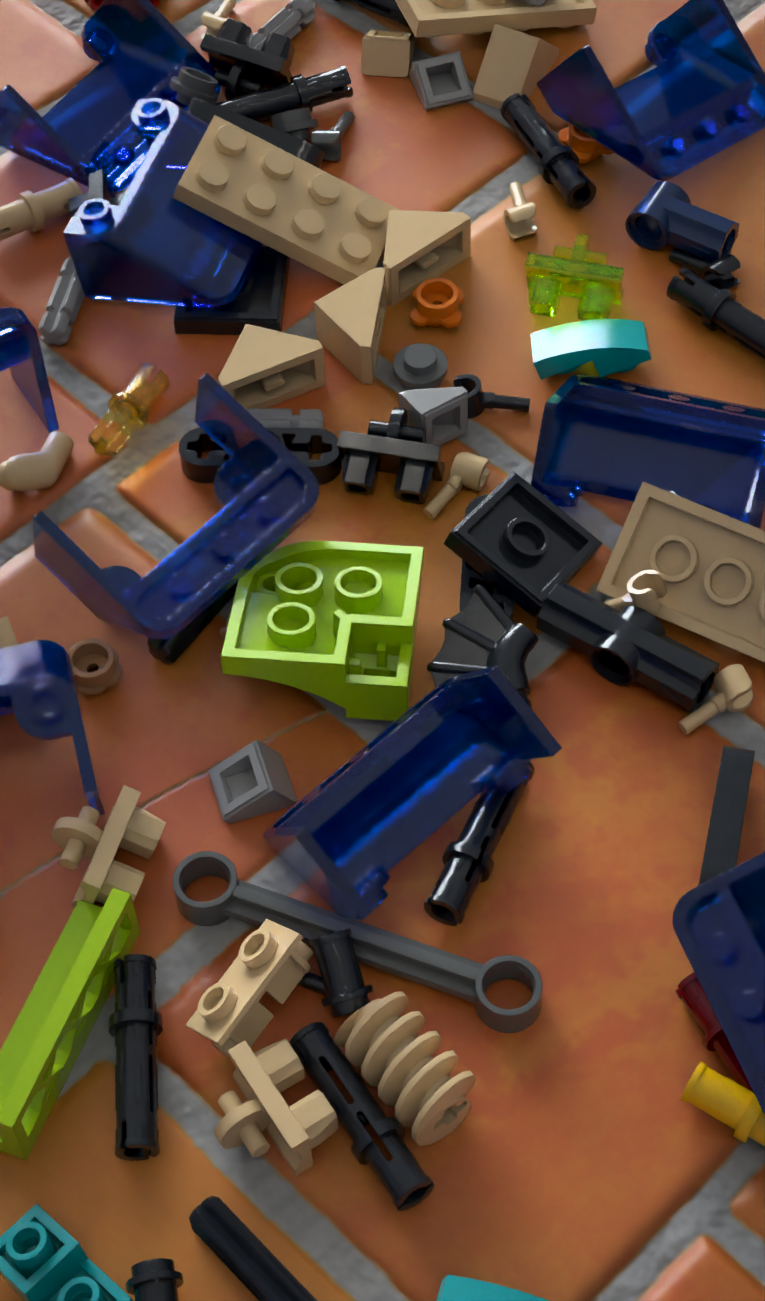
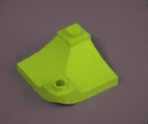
(331, 623)

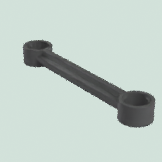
(371, 944)

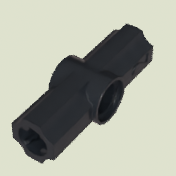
(627, 646)

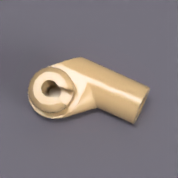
(37, 469)

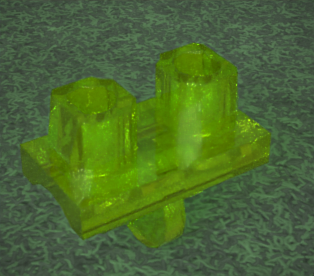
(577, 275)

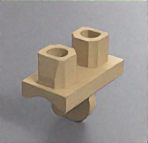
(125, 828)
(292, 1128)

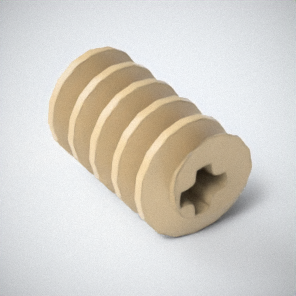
(405, 1067)

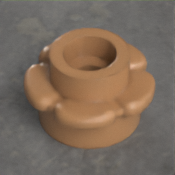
(99, 655)

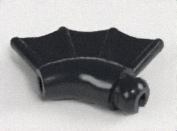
(484, 638)

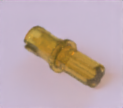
(128, 411)

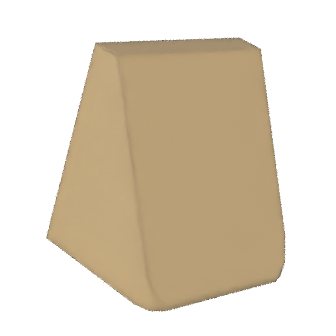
(387, 53)

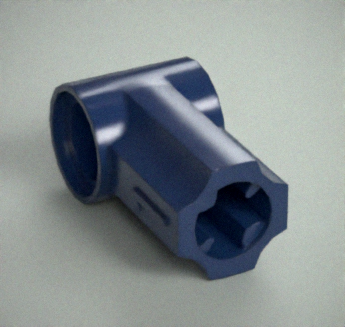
(671, 219)

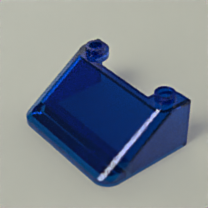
(683, 110)
(93, 121)
(151, 242)
(618, 433)

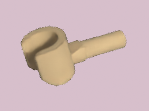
(215, 21)
(519, 218)
(466, 471)
(643, 591)
(734, 695)

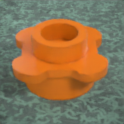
(583, 145)
(437, 304)

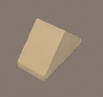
(512, 65)
(422, 248)
(353, 322)
(272, 367)

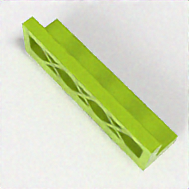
(60, 1016)

